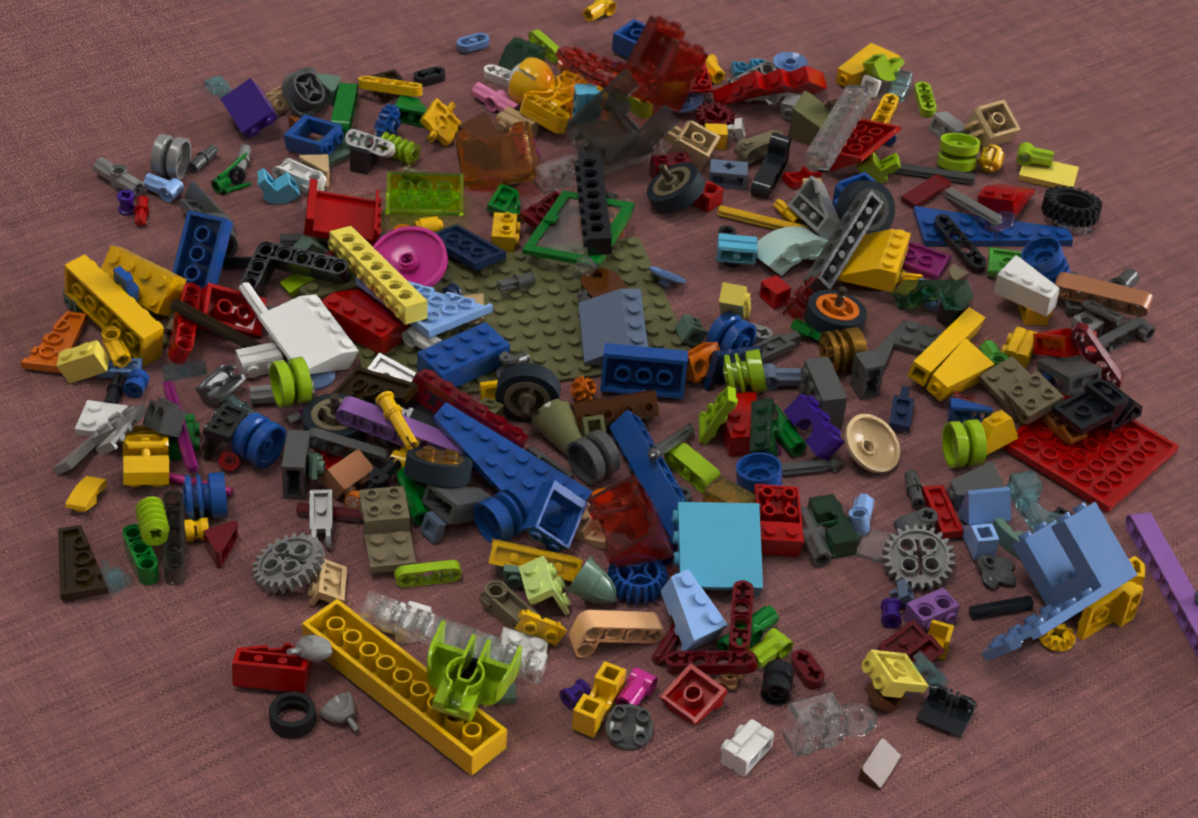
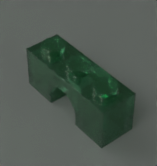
(763, 424)
(839, 533)

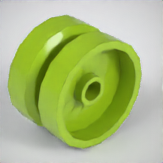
(958, 152)
(290, 382)
(964, 443)

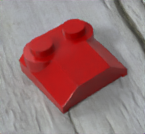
(693, 695)

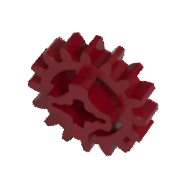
(714, 114)

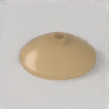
(872, 443)

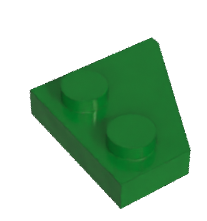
(505, 200)

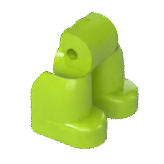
(459, 695)

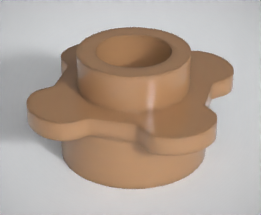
(729, 680)

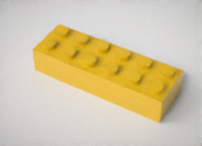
(111, 306)

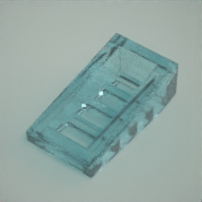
(901, 84)

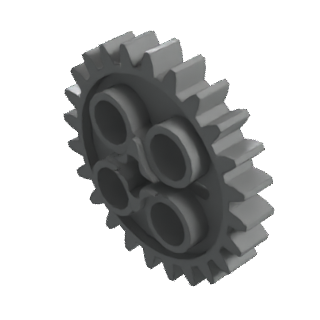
(939, 557)
(288, 563)

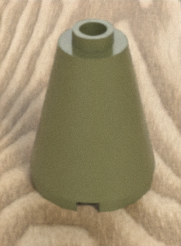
(557, 424)

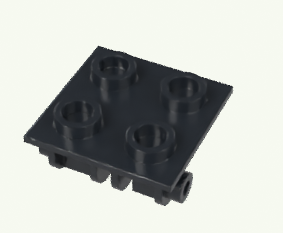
(947, 710)

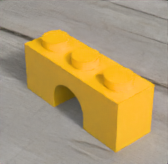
(594, 708)

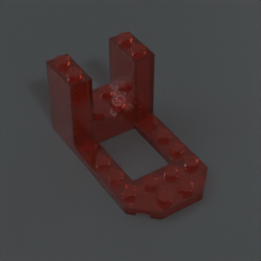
(659, 62)

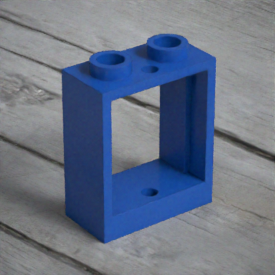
(297, 135)
(565, 498)

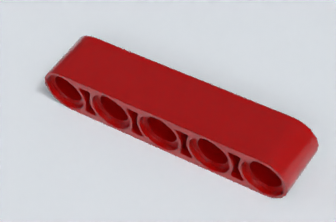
(183, 328)

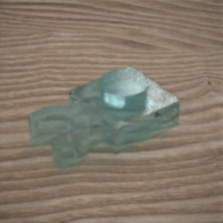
(217, 85)
(114, 578)

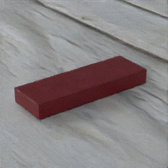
(926, 191)

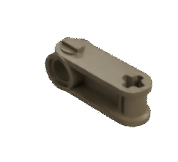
(754, 148)
(503, 603)

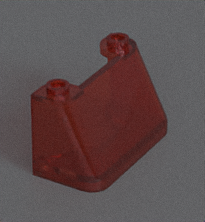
(630, 524)

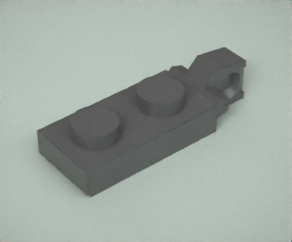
(778, 345)

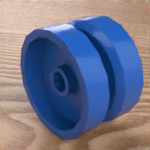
(732, 332)
(259, 440)

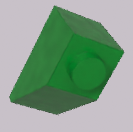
(411, 110)

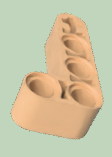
(613, 627)

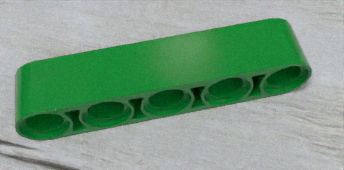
(345, 105)

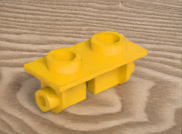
(542, 628)

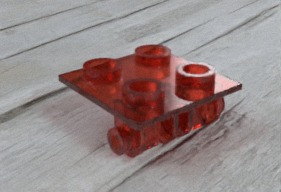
(797, 305)

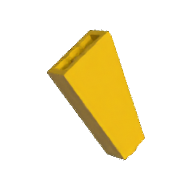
(853, 70)
(959, 371)

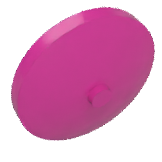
(415, 254)

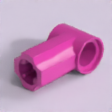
(638, 686)

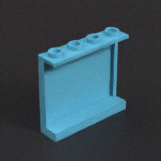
(719, 543)

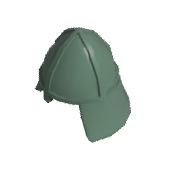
(593, 584)

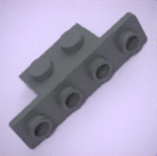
(198, 201)

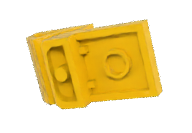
(145, 457)
(1114, 607)

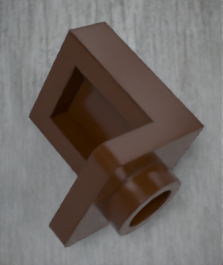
(877, 700)

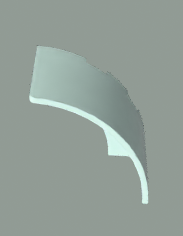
(788, 247)

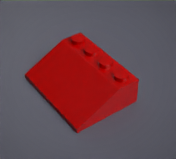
(863, 141)
(366, 320)

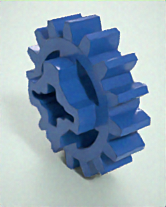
(388, 120)

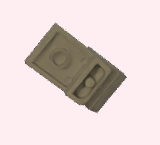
(1021, 393)
(386, 528)

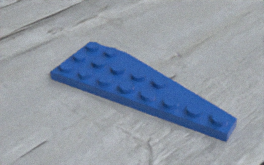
(506, 464)

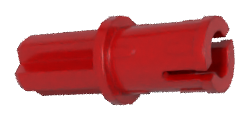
(141, 210)

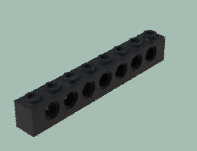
(593, 204)

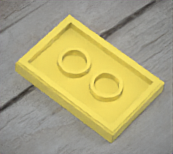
(1056, 175)

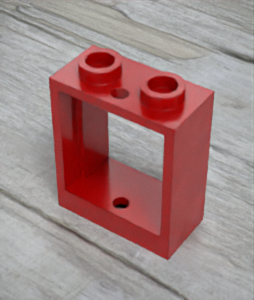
(1057, 343)

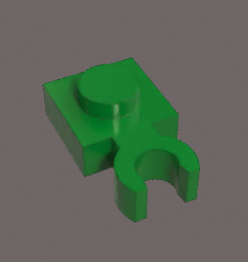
(803, 329)

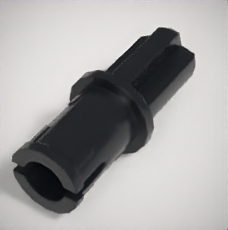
(115, 389)

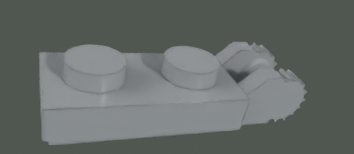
(322, 514)

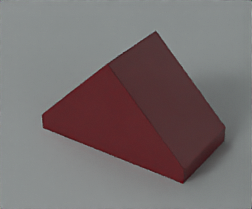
(220, 541)

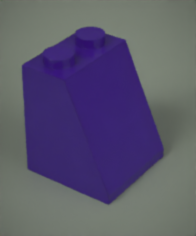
(249, 108)

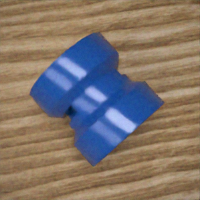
(136, 383)

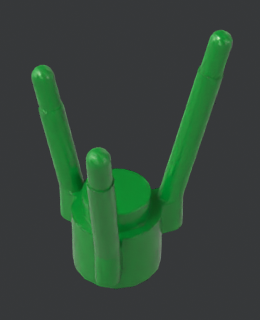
(223, 182)

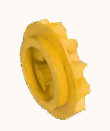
(1058, 643)

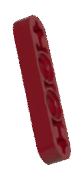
(1093, 357)
(741, 617)
(711, 659)

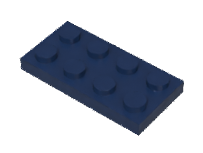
(469, 247)

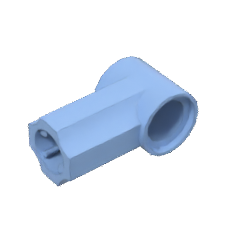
(166, 189)
(861, 514)

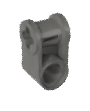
(923, 516)

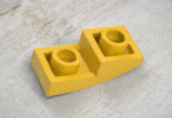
(85, 493)

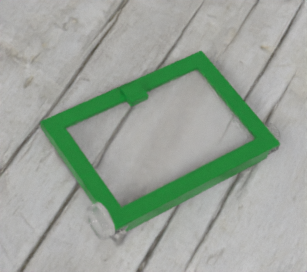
(561, 236)

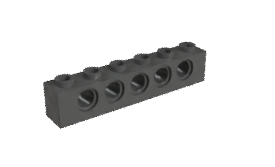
(844, 240)

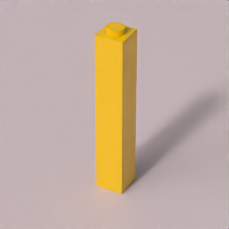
(926, 364)

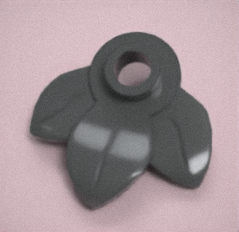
(996, 571)

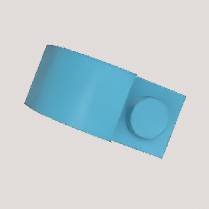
(280, 190)

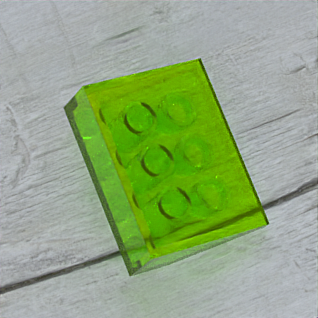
(424, 193)

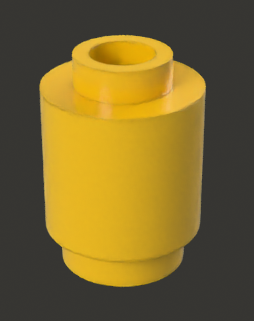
(431, 223)

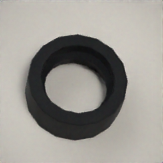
(296, 729)

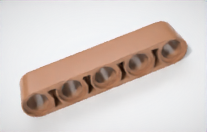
(1111, 295)

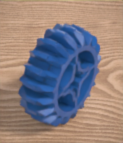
(639, 581)

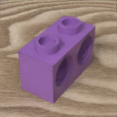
(933, 606)

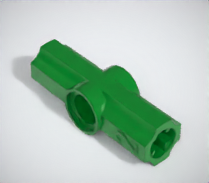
(789, 436)
(414, 493)
(761, 622)

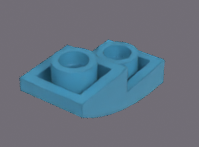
(740, 67)

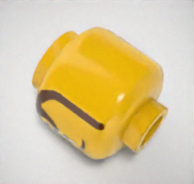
(991, 158)

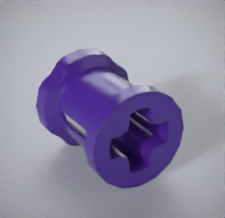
(126, 202)
(891, 616)
(574, 692)

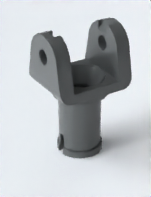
(509, 360)

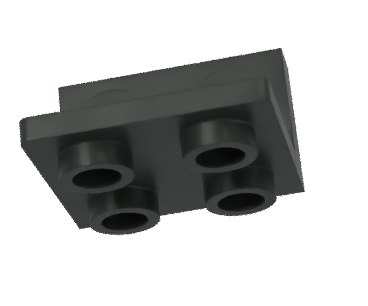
(222, 427)

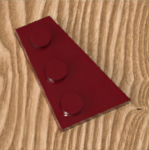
(536, 212)

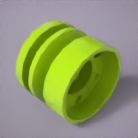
(745, 372)

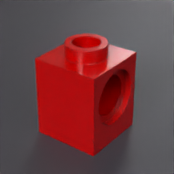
(710, 197)
(774, 292)

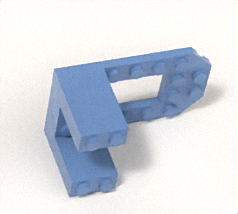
(1071, 568)

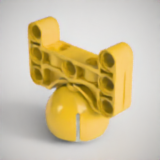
(543, 96)

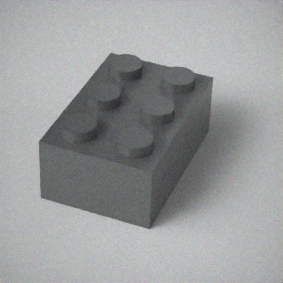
(824, 385)

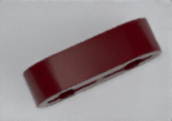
(811, 668)

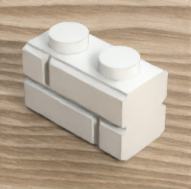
(256, 359)
(746, 747)

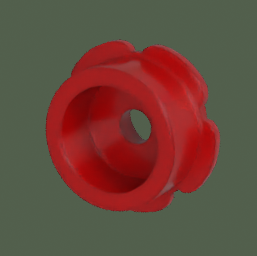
(228, 467)

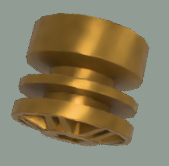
(842, 347)

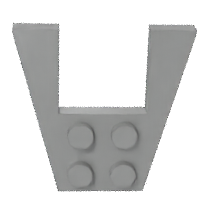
(105, 435)

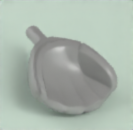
(312, 648)
(340, 710)

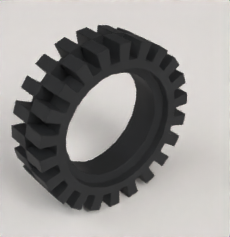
(1088, 206)

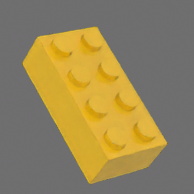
(155, 283)

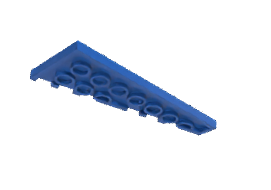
(974, 229)

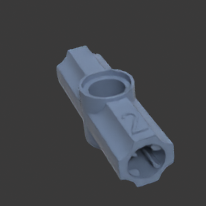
(780, 376)

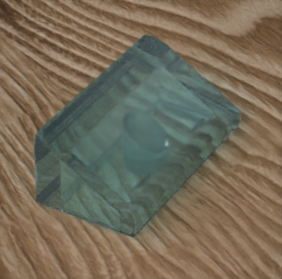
(185, 370)

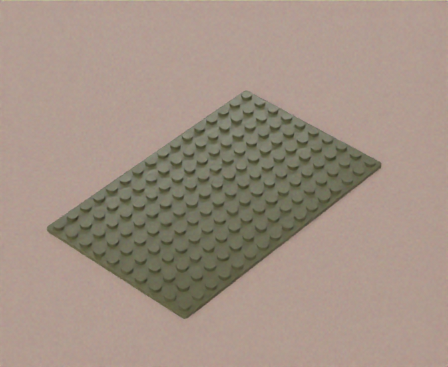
(546, 314)

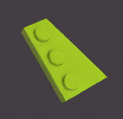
(716, 414)

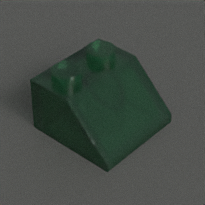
(518, 50)

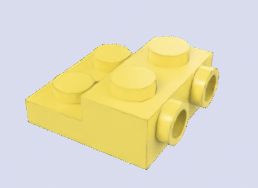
(893, 673)

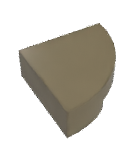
(957, 273)

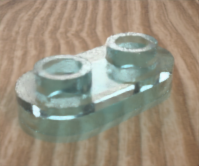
(924, 664)

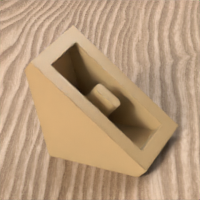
(317, 162)

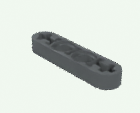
(324, 440)

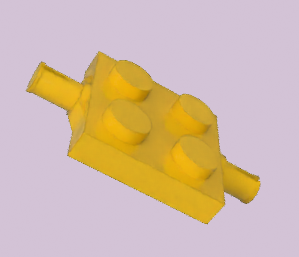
(440, 122)

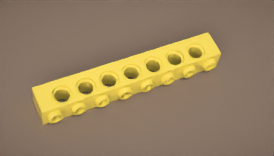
(378, 275)

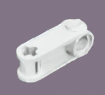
(301, 174)

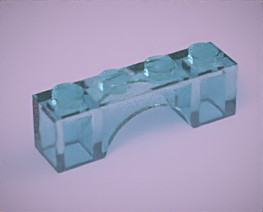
(1025, 493)

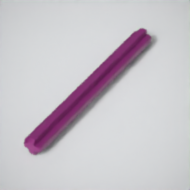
(184, 439)

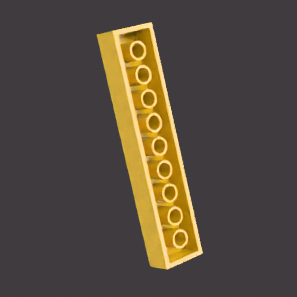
(403, 687)

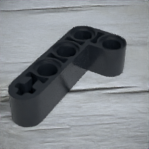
(772, 166)

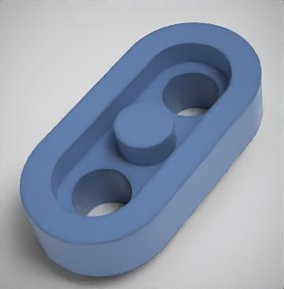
(472, 42)

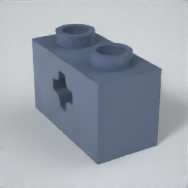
(729, 174)

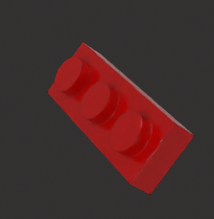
(947, 519)

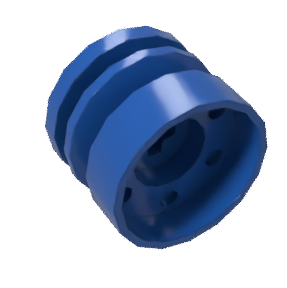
(1046, 257)
(758, 469)
(205, 496)
(501, 515)

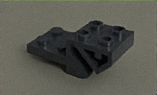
(1096, 406)

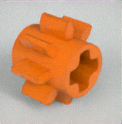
(583, 389)

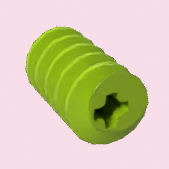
(404, 151)
(152, 521)

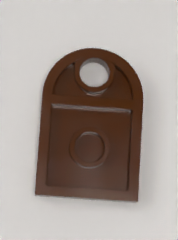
(605, 283)

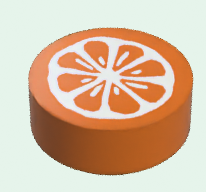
(352, 500)

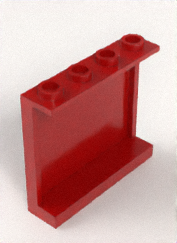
(334, 211)

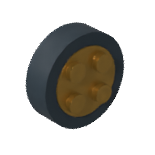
(438, 466)

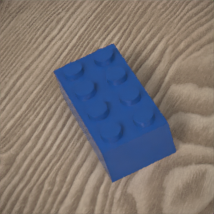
(202, 248)
(464, 355)
(648, 368)

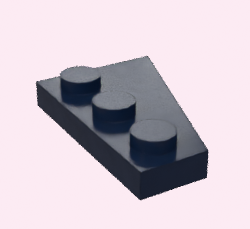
(715, 371)

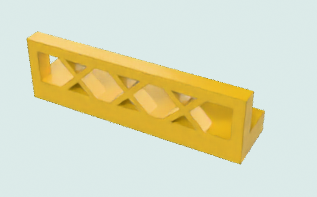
(516, 554)

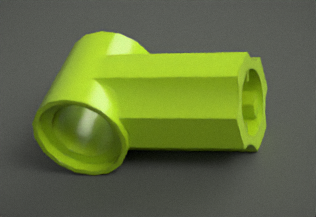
(1028, 154)
(773, 645)

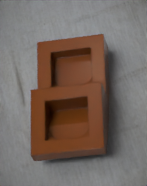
(1061, 429)

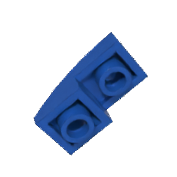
(125, 280)

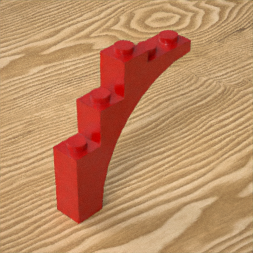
(775, 82)

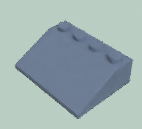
(611, 319)

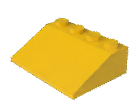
(877, 260)

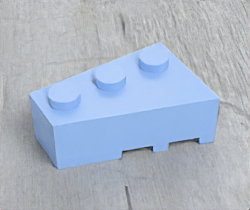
(692, 611)

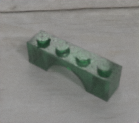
(914, 293)

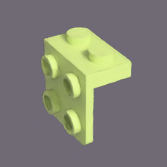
(541, 583)

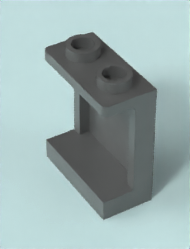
(1072, 371)

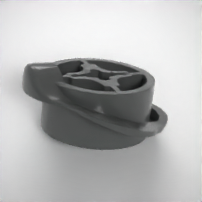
(304, 92)

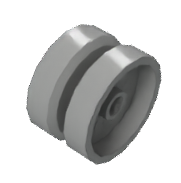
(170, 156)

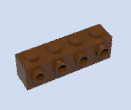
(640, 403)

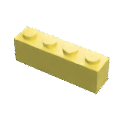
(735, 299)

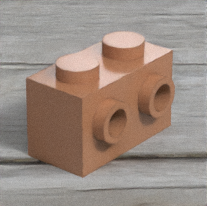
(347, 474)

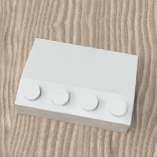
(310, 331)

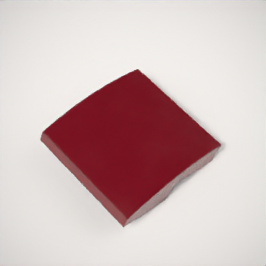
(910, 640)

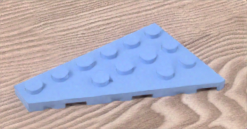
(443, 310)

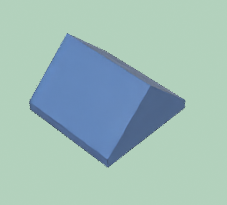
(986, 505)

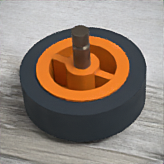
(834, 311)

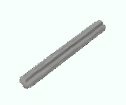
(973, 206)

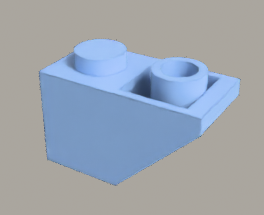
(981, 539)

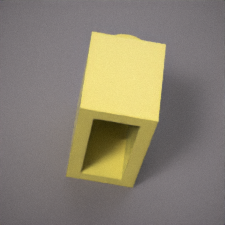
(83, 361)

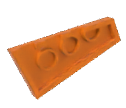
(63, 336)

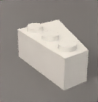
(1026, 287)

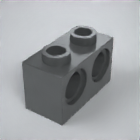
(164, 417)

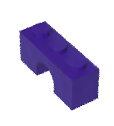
(825, 437)

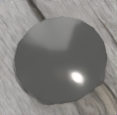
(629, 726)

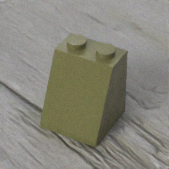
(807, 118)

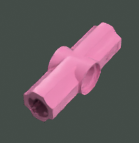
(493, 99)

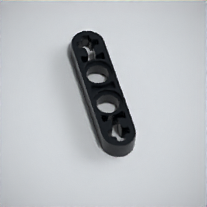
(956, 245)

